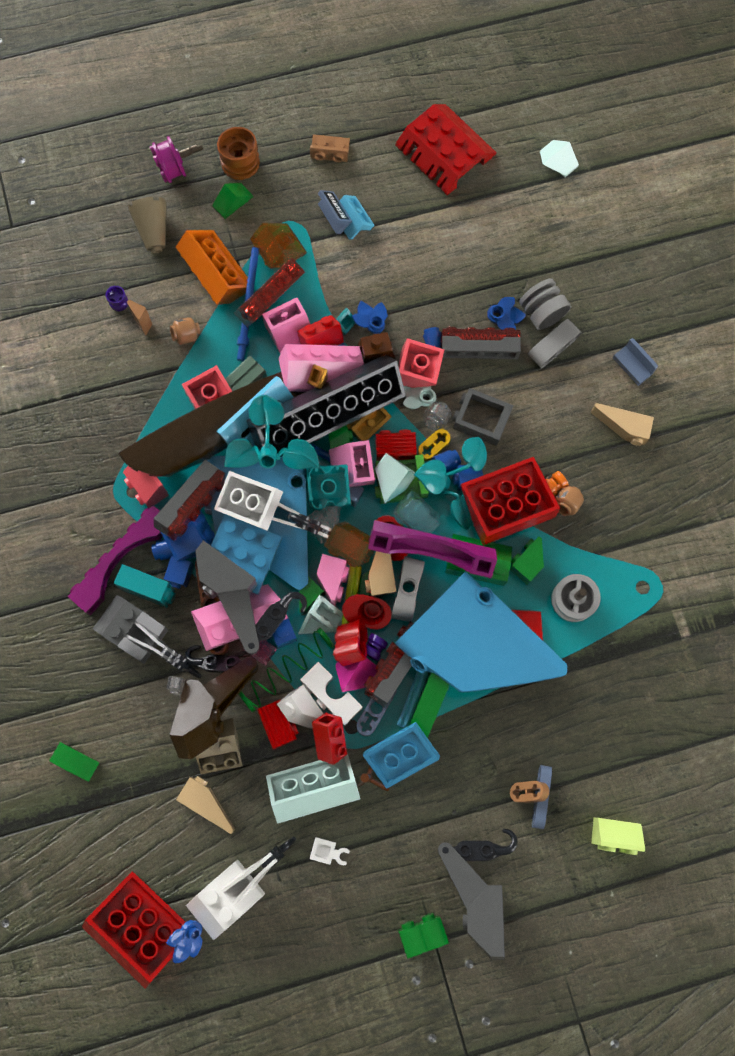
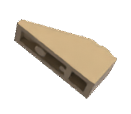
(627, 424)
(381, 576)
(203, 801)

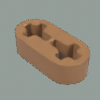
(529, 796)

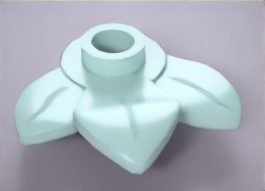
(414, 397)

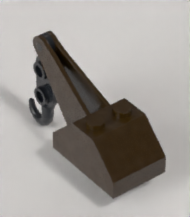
(201, 706)

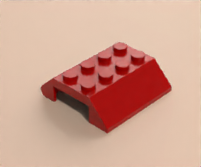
(443, 145)

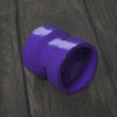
(113, 296)
(375, 642)

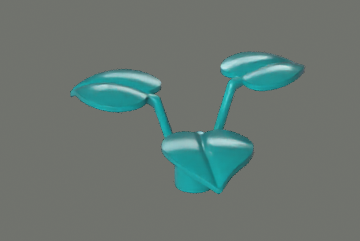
(241, 453)
(436, 480)

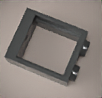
(475, 431)

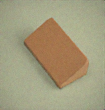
(141, 316)

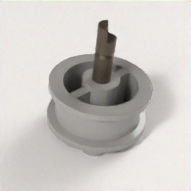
(575, 598)

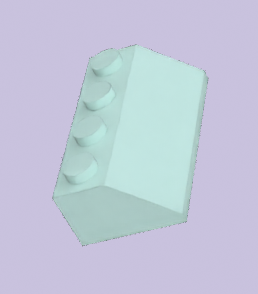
(311, 788)

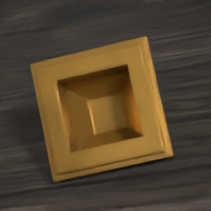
(318, 376)

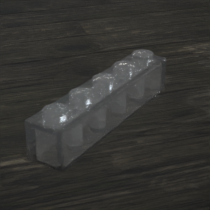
(175, 685)

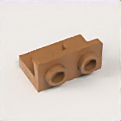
(330, 148)

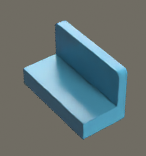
(358, 215)

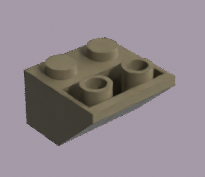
(224, 753)

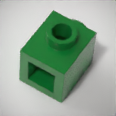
(340, 437)

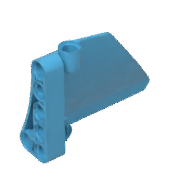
(292, 554)
(478, 642)

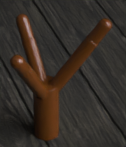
(367, 778)

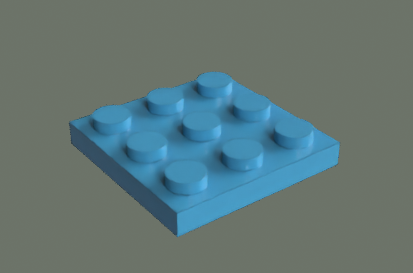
(247, 547)

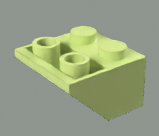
(618, 834)

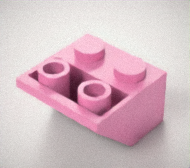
(285, 322)
(359, 462)
(331, 575)

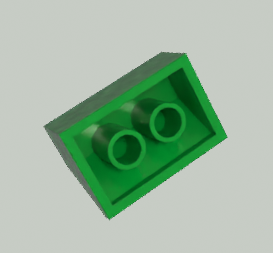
(502, 566)

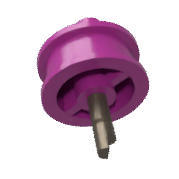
(170, 159)

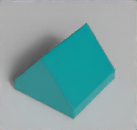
(346, 321)

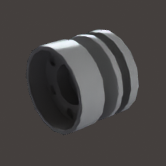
(545, 304)

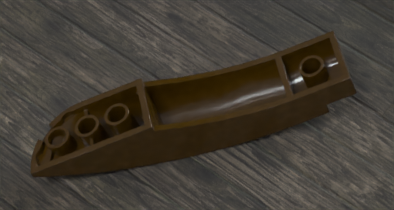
(191, 436)

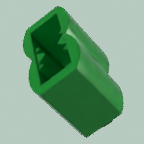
(423, 936)

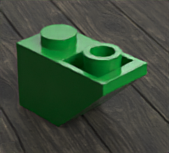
(530, 562)

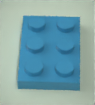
(401, 755)

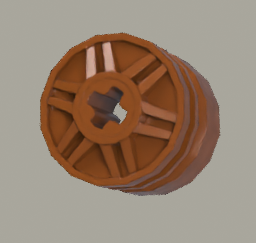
(238, 153)

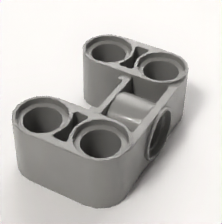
(406, 602)

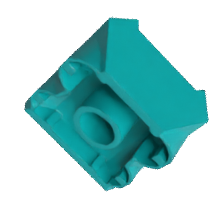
(328, 486)

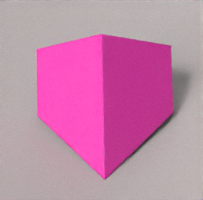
(355, 675)

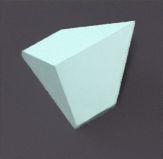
(559, 157)
(393, 477)
(322, 615)

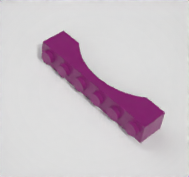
(468, 556)
(92, 589)

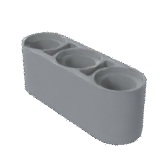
(554, 343)

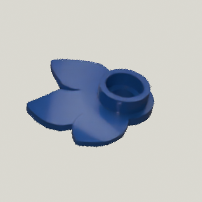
(508, 313)
(368, 316)
(186, 941)

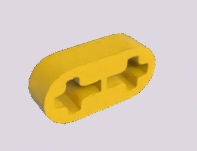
(431, 441)

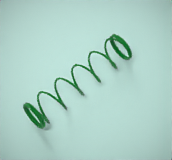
(324, 636)

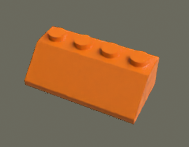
(213, 265)

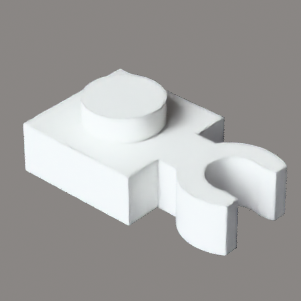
(325, 851)

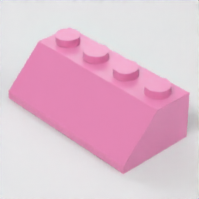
(298, 359)
(215, 624)

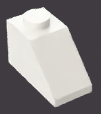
(300, 707)

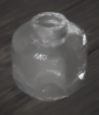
(437, 415)

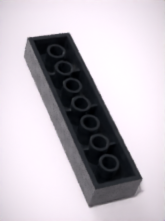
(335, 404)

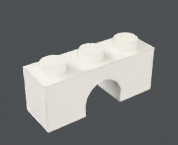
(316, 682)

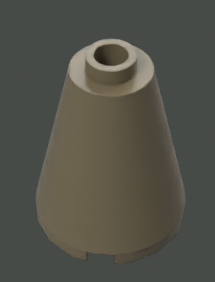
(150, 222)

